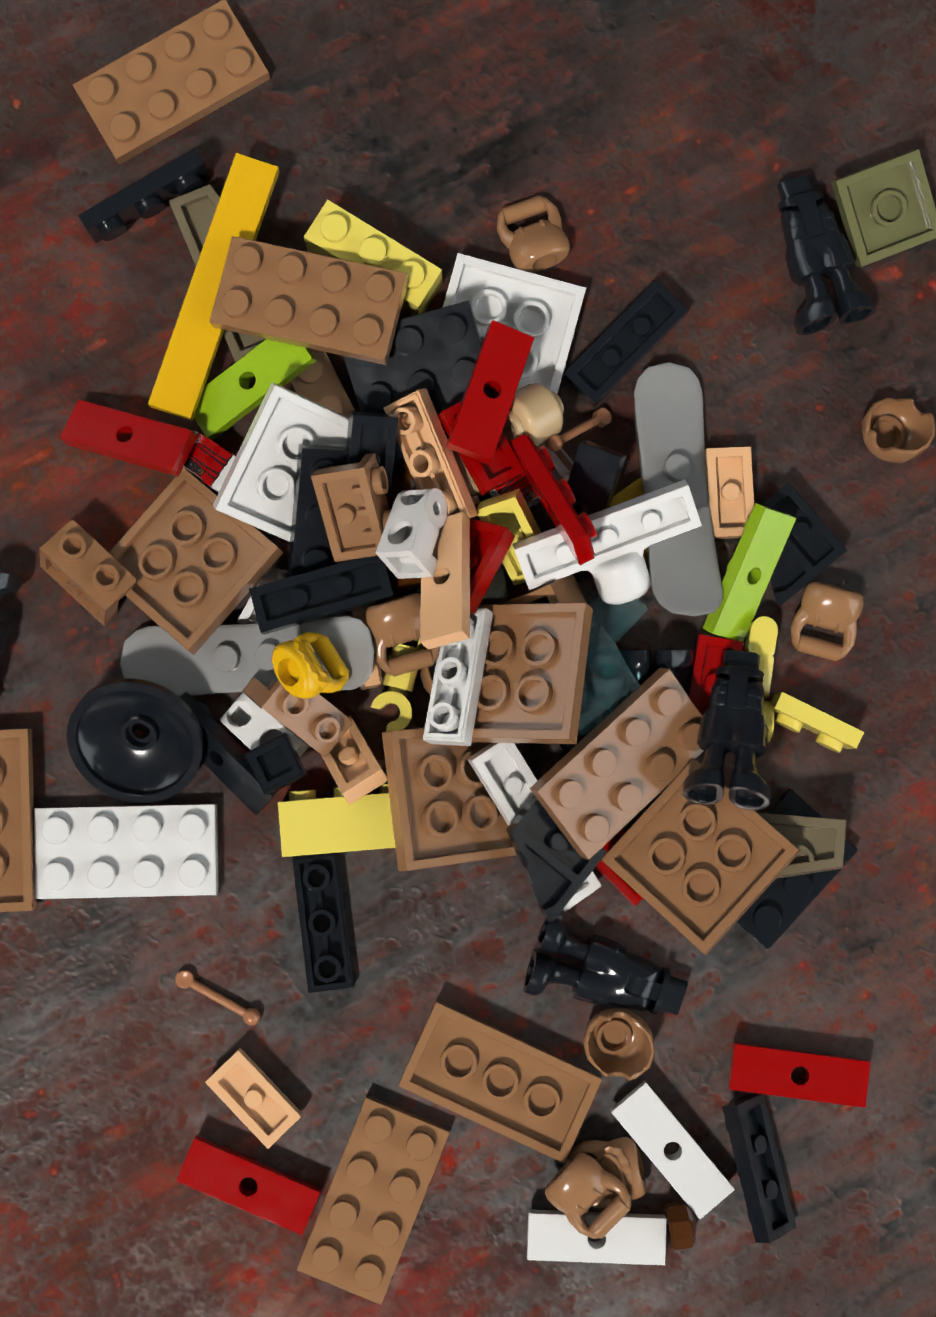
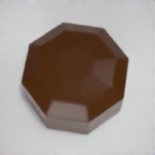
(680, 1225)

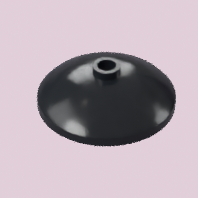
(133, 761)

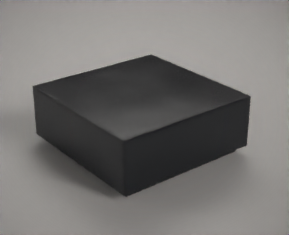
(276, 764)

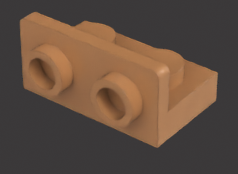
(353, 506)
(86, 571)
(310, 719)

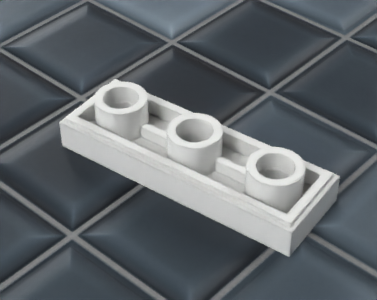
(456, 696)
(686, 1170)
(631, 1241)

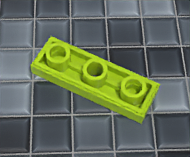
(229, 396)
(750, 572)

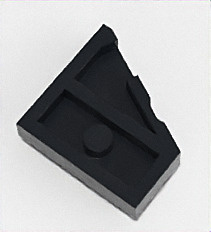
(808, 548)
(548, 858)

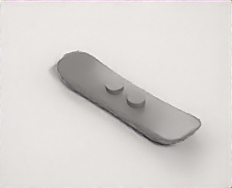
(673, 449)
(237, 655)

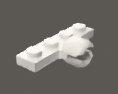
(619, 545)
(508, 784)

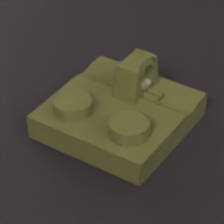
(886, 207)

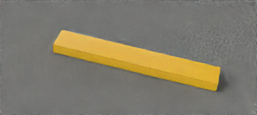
(194, 338)

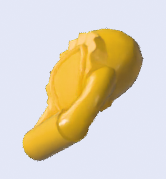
(301, 670)

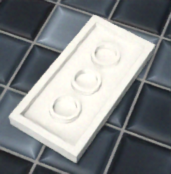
(126, 851)

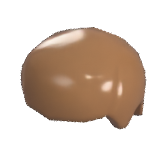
(897, 430)
(619, 1043)

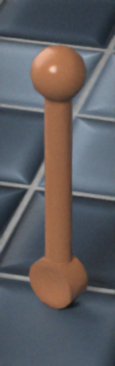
(600, 418)
(186, 979)

